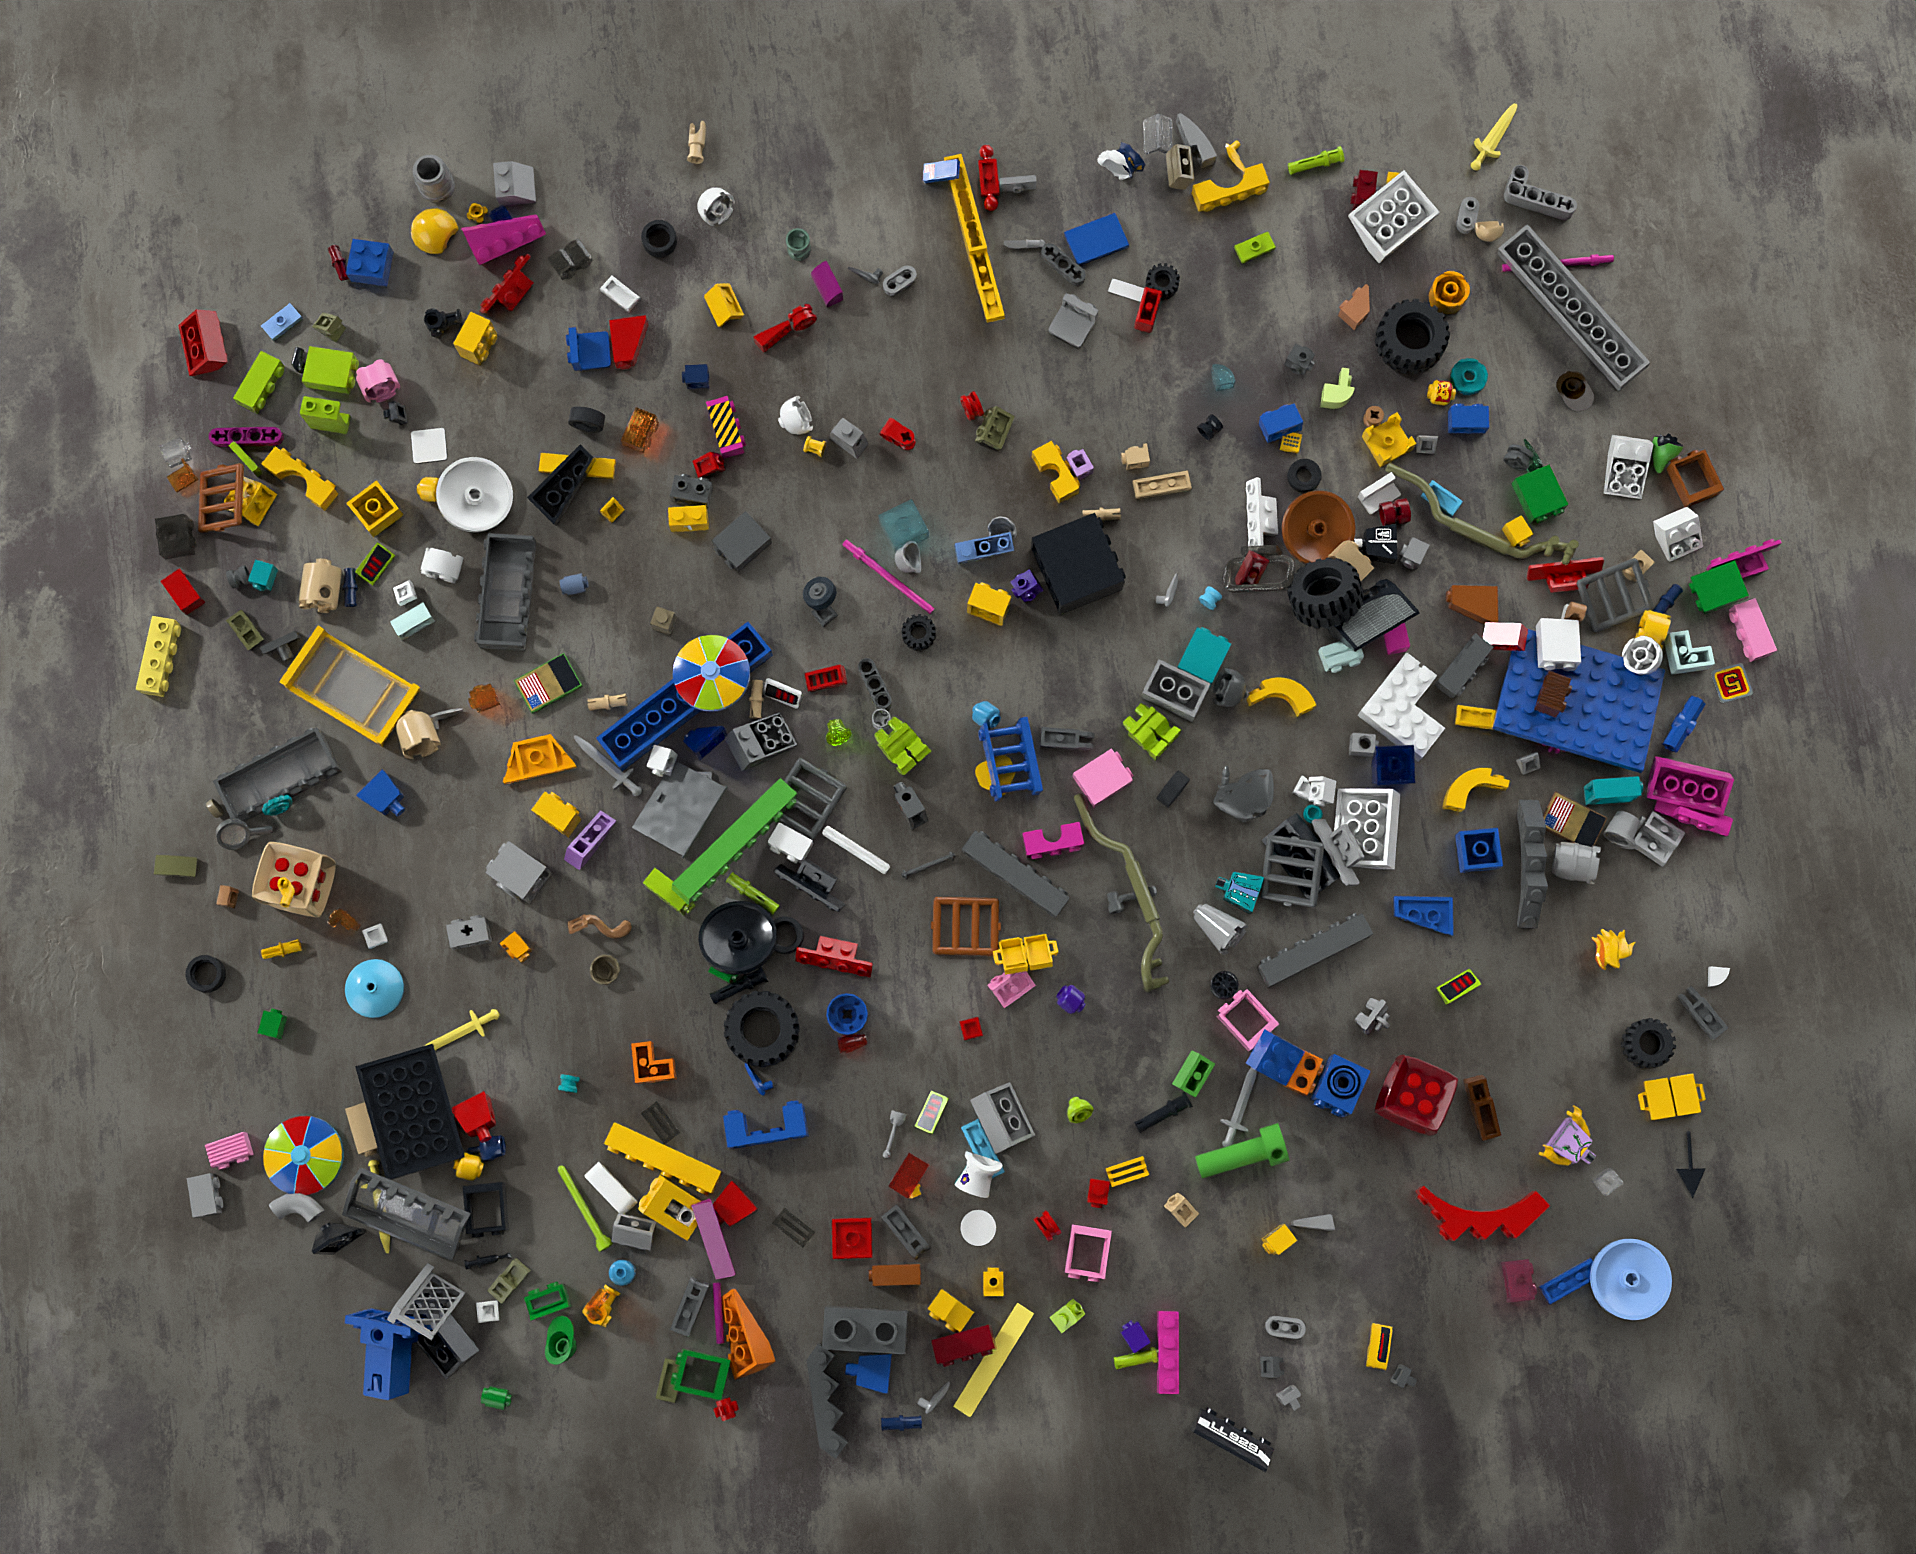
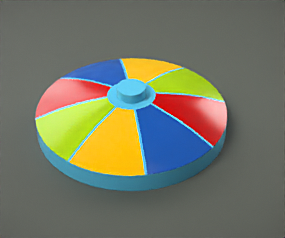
(303, 1155)

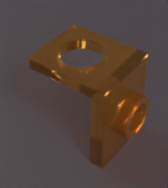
(182, 477)

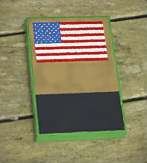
(548, 683)

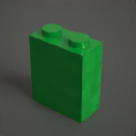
(1540, 494)
(1718, 588)

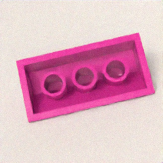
(1689, 785)

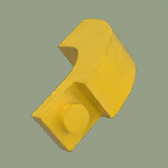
(1287, 689)
(1480, 777)

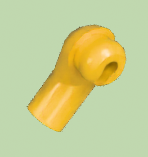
(287, 891)

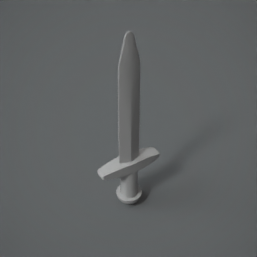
(622, 778)
(1234, 1124)

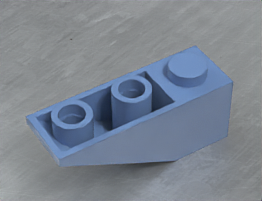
(983, 547)

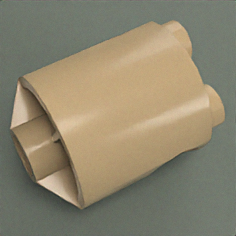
(320, 586)

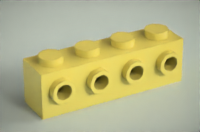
(158, 656)

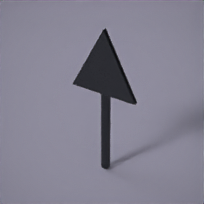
(1692, 1176)

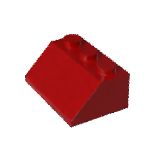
(202, 342)

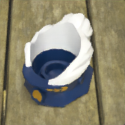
(1122, 162)

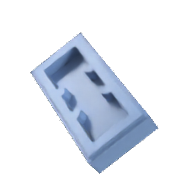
(281, 322)

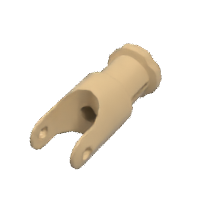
(696, 143)

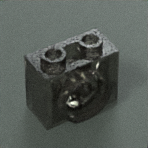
(184, 542)

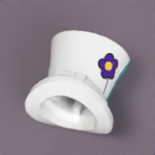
(977, 1175)

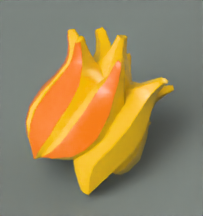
(1611, 948)

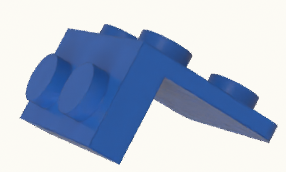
(588, 350)

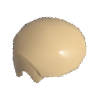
(1489, 230)

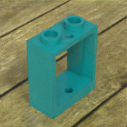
(1613, 790)

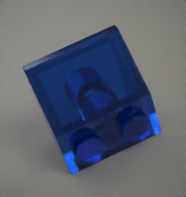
(1393, 765)

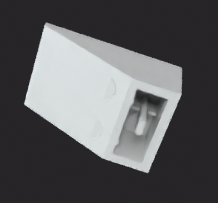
(1627, 466)

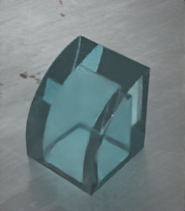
(1222, 377)

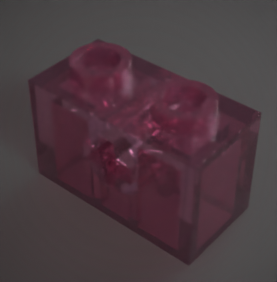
(1518, 1291)

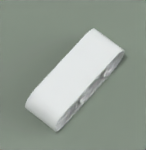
(610, 1188)

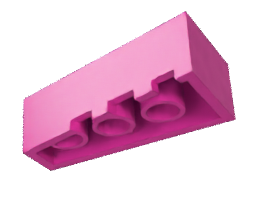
(500, 237)

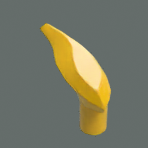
(1235, 158)

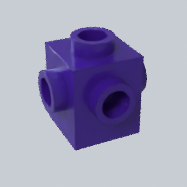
(1026, 586)

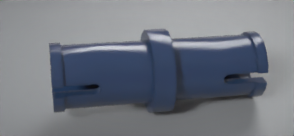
(350, 587)
(1668, 599)
(901, 1423)

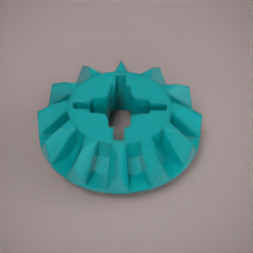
(277, 805)

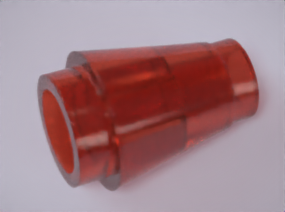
(849, 1043)

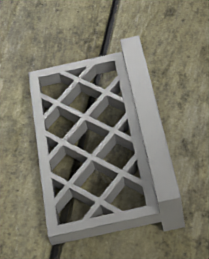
(422, 1285)

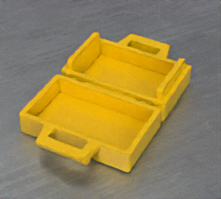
(1035, 949)
(1663, 1098)

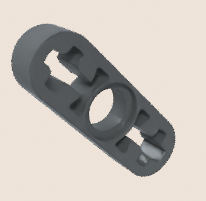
(1062, 256)

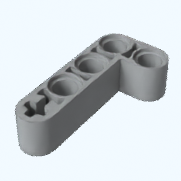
(1540, 195)

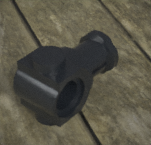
(444, 320)

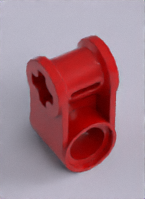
(896, 432)

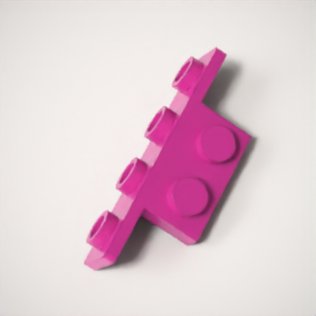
(1748, 562)
(1701, 819)

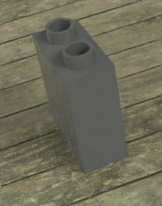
(865, 1329)

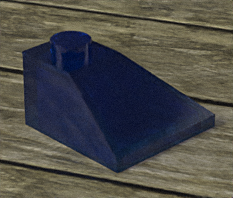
(704, 740)

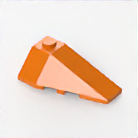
(748, 1344)

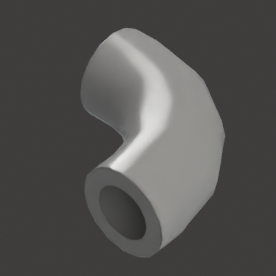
(297, 1204)

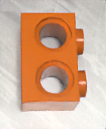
(1308, 1075)

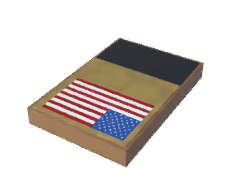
(1573, 821)

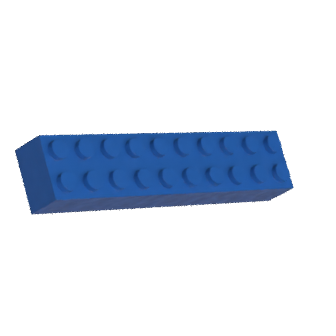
(666, 710)

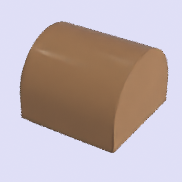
(227, 896)

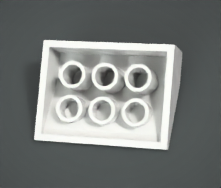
(1392, 216)
(1373, 823)

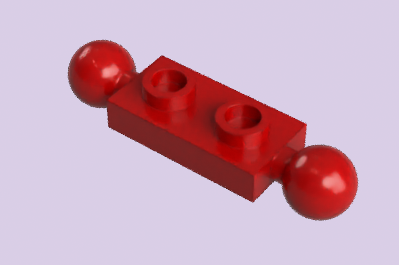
(988, 177)

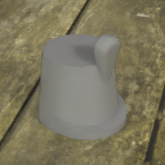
(1623, 829)

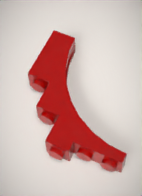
(1456, 1220)

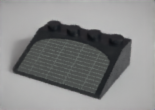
(1381, 612)

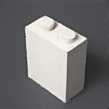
(1558, 644)

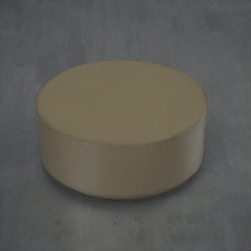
(214, 808)

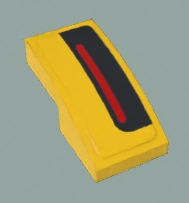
(1379, 1346)

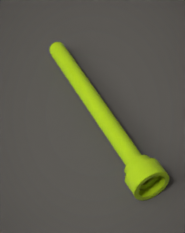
(603, 1242)

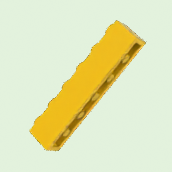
(662, 1157)

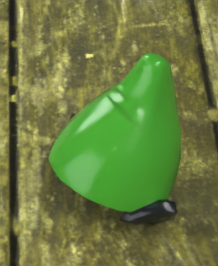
(1664, 450)

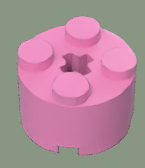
(377, 381)

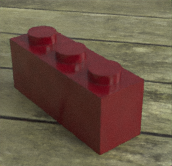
(964, 1345)

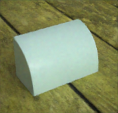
(412, 621)

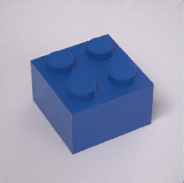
(369, 262)
(1479, 850)
(1275, 1057)

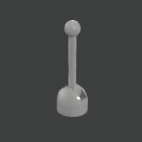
(896, 1119)

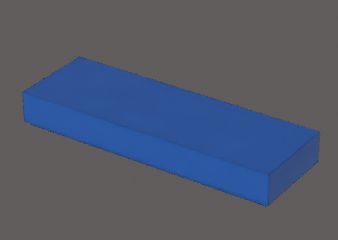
(1567, 1282)

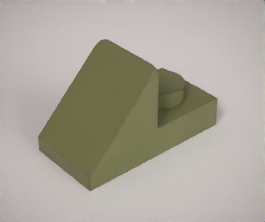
(329, 326)

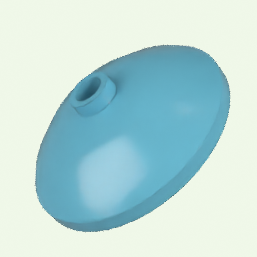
(386, 993)

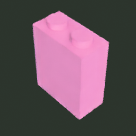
(1103, 777)

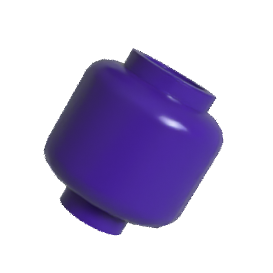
(1070, 999)

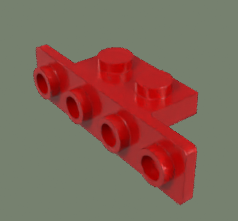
(511, 288)
(1564, 577)
(835, 955)

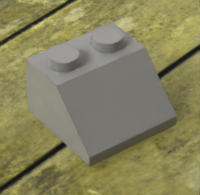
(514, 183)

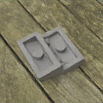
(1658, 838)

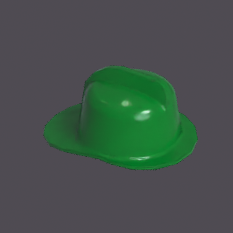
(560, 1341)

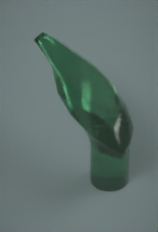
(1537, 463)

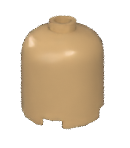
(417, 734)

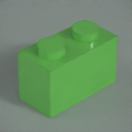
(1193, 1073)

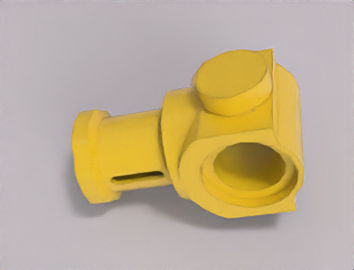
(606, 1308)

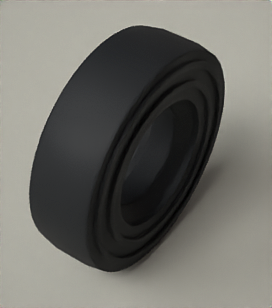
(1309, 465)

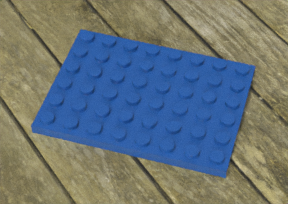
(1605, 714)

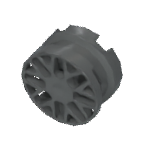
(1518, 457)

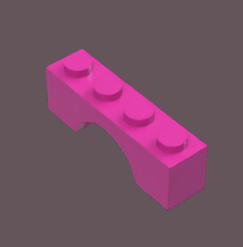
(1168, 1352)

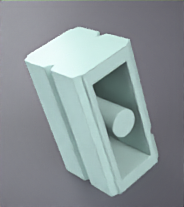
(1338, 655)

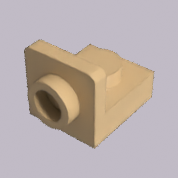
(1181, 1209)

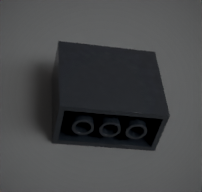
(1078, 563)

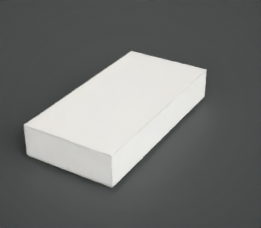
(620, 294)

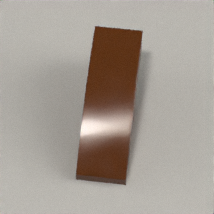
(1482, 1107)

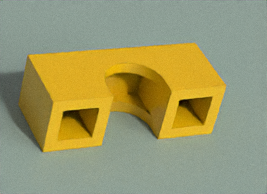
(1049, 457)

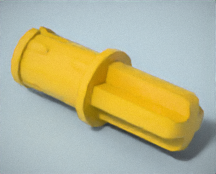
(281, 949)

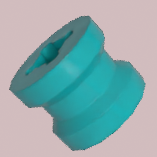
(568, 1083)

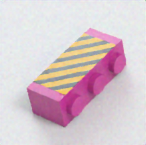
(726, 427)

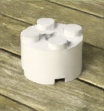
(441, 564)

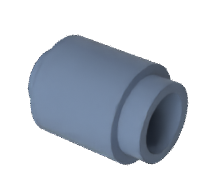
(574, 584)

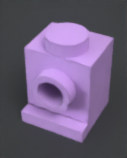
(1080, 457)

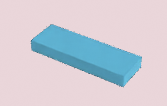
(979, 1142)

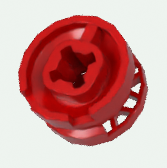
(802, 317)
(972, 405)
(1049, 1224)

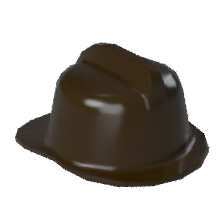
(1575, 391)

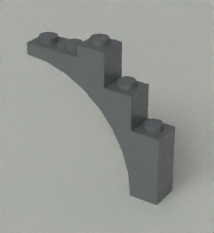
(1533, 857)

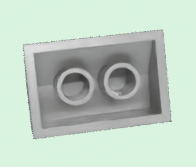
(1002, 1117)

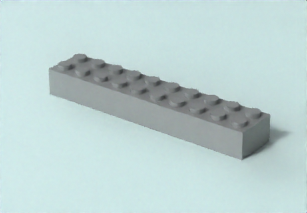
(1573, 307)

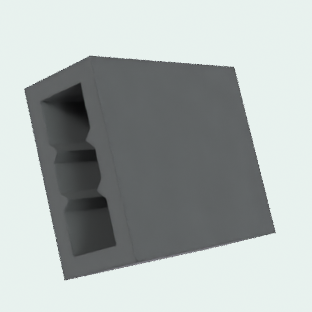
(741, 542)

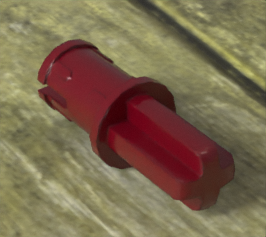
(338, 262)

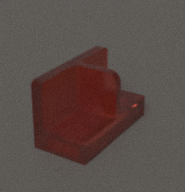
(908, 1175)

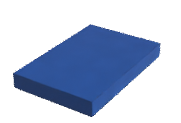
(1096, 239)

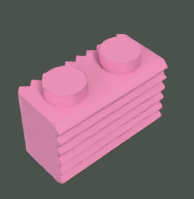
(229, 1150)

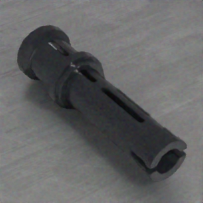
(748, 981)
(1171, 1108)

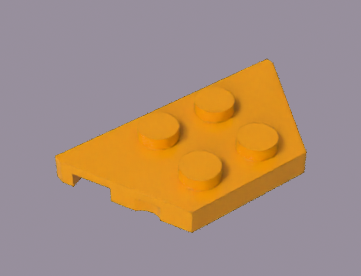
(536, 758)

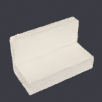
(1380, 491)

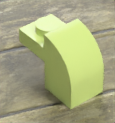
(1337, 395)

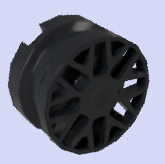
(1224, 985)

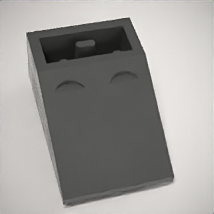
(760, 741)

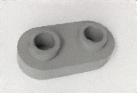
(1467, 213)
(897, 279)
(1284, 1327)

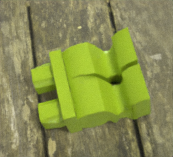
(1148, 726)
(899, 739)

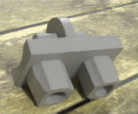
(1375, 1019)

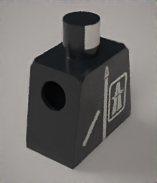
(1379, 543)

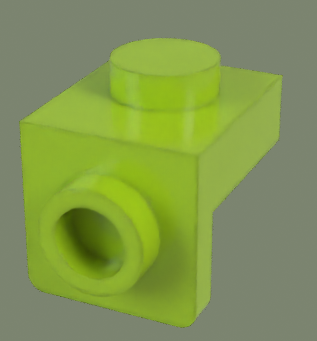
(1067, 1315)

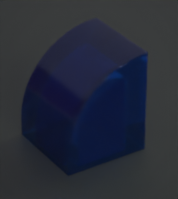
(499, 214)

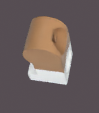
(1574, 611)

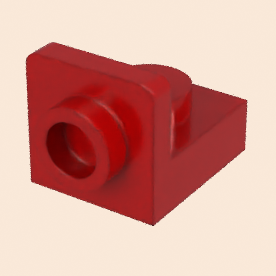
(708, 464)
(1098, 1193)

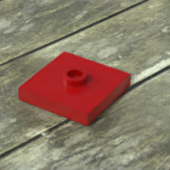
(852, 1238)

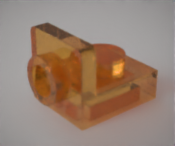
(347, 920)
(597, 1300)

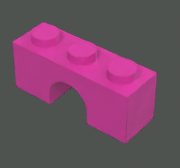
(1037, 846)

